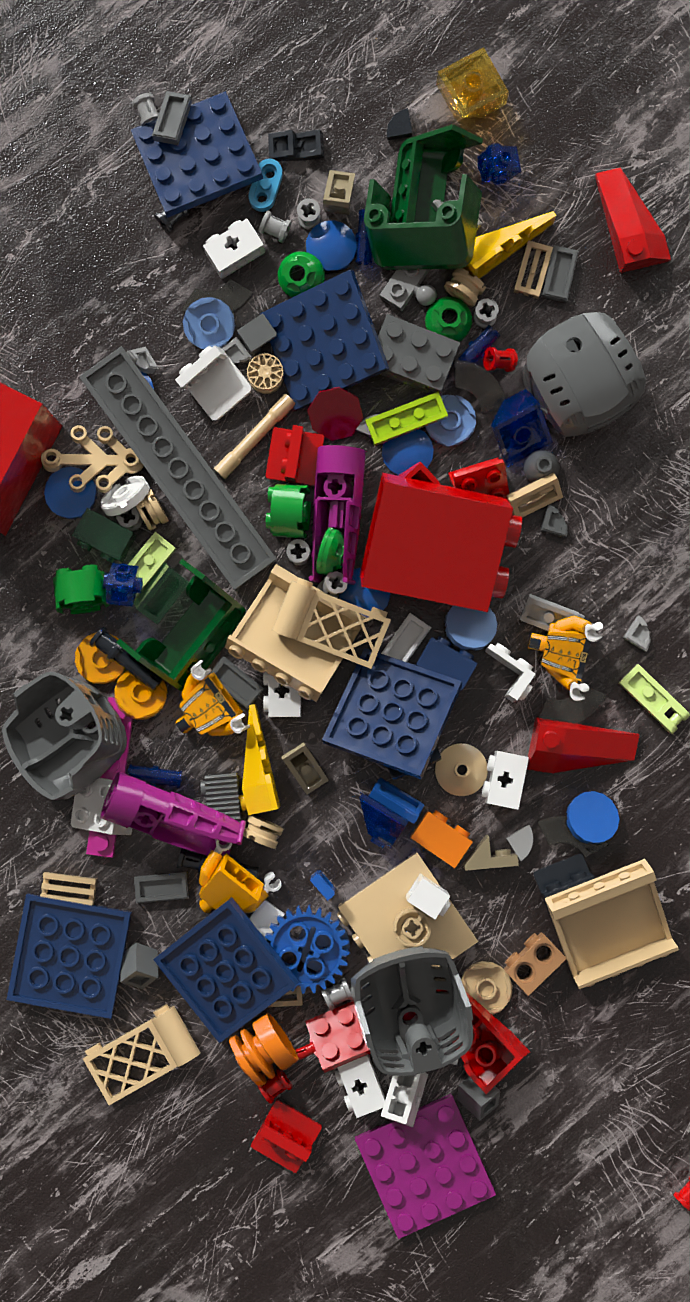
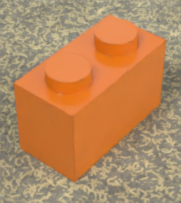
(441, 838)

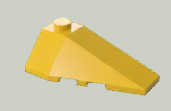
(500, 244)
(258, 780)

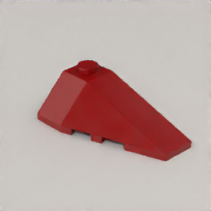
(633, 231)
(571, 746)
(493, 1049)

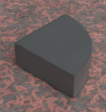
(554, 522)

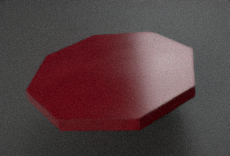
(335, 413)

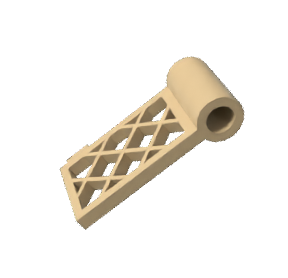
(299, 608)
(174, 1043)

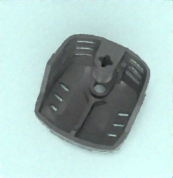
(589, 378)
(64, 752)
(403, 984)

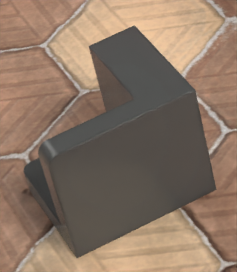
(256, 334)
(138, 966)
(475, 1100)

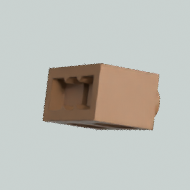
(539, 968)

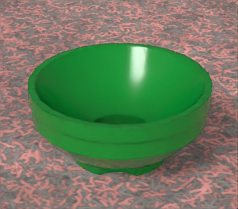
(313, 273)
(455, 331)
(331, 552)

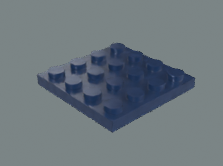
(206, 163)
(325, 339)
(393, 713)
(69, 956)
(226, 970)

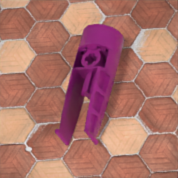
(340, 467)
(169, 816)

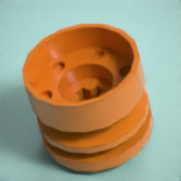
(259, 1052)

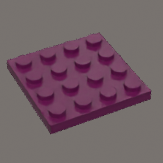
(425, 1168)

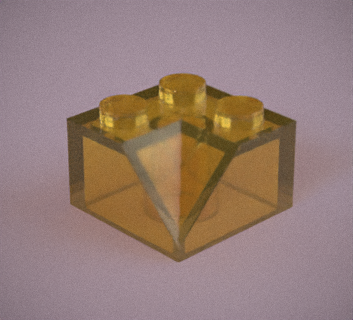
(472, 86)

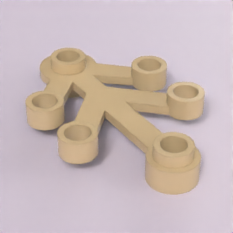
(96, 460)

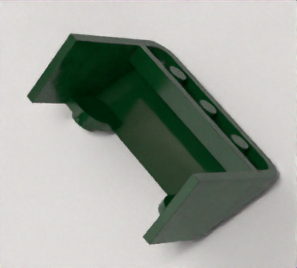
(424, 170)
(423, 245)
(196, 636)

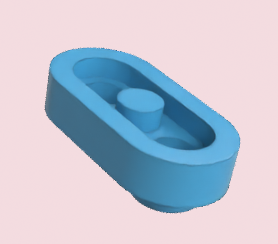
(267, 186)

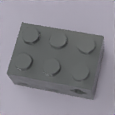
(416, 355)

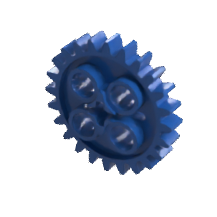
(328, 956)

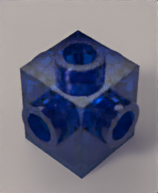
(499, 163)
(122, 584)

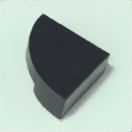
(399, 126)

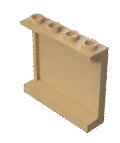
(285, 658)
(376, 906)
(611, 924)

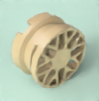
(465, 286)
(265, 373)
(153, 509)
(261, 835)
(412, 927)

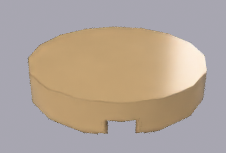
(485, 978)

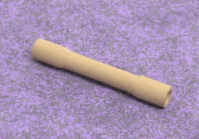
(275, 414)

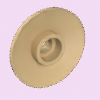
(447, 767)

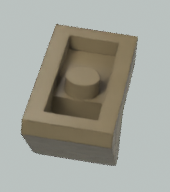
(338, 192)
(305, 768)
(482, 858)

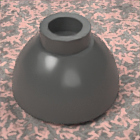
(540, 464)

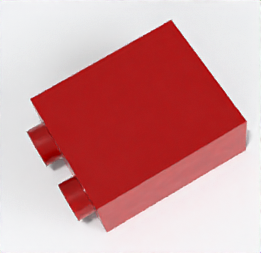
(25, 434)
(438, 543)

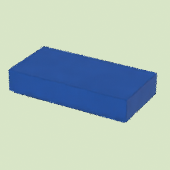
(396, 800)
(322, 883)

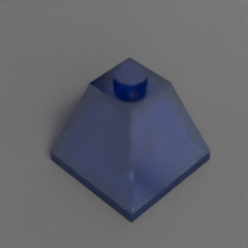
(520, 427)
(381, 822)

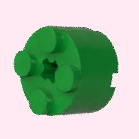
(289, 511)
(79, 590)

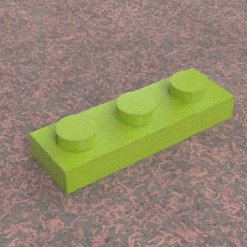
(406, 418)

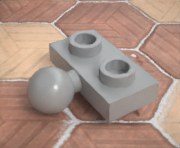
(405, 284)

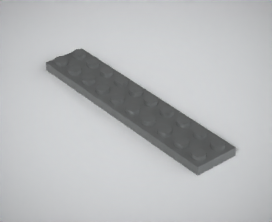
(178, 467)

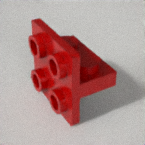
(293, 455)
(485, 478)
(286, 1136)

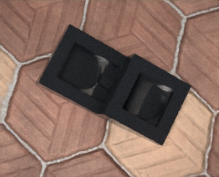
(296, 146)

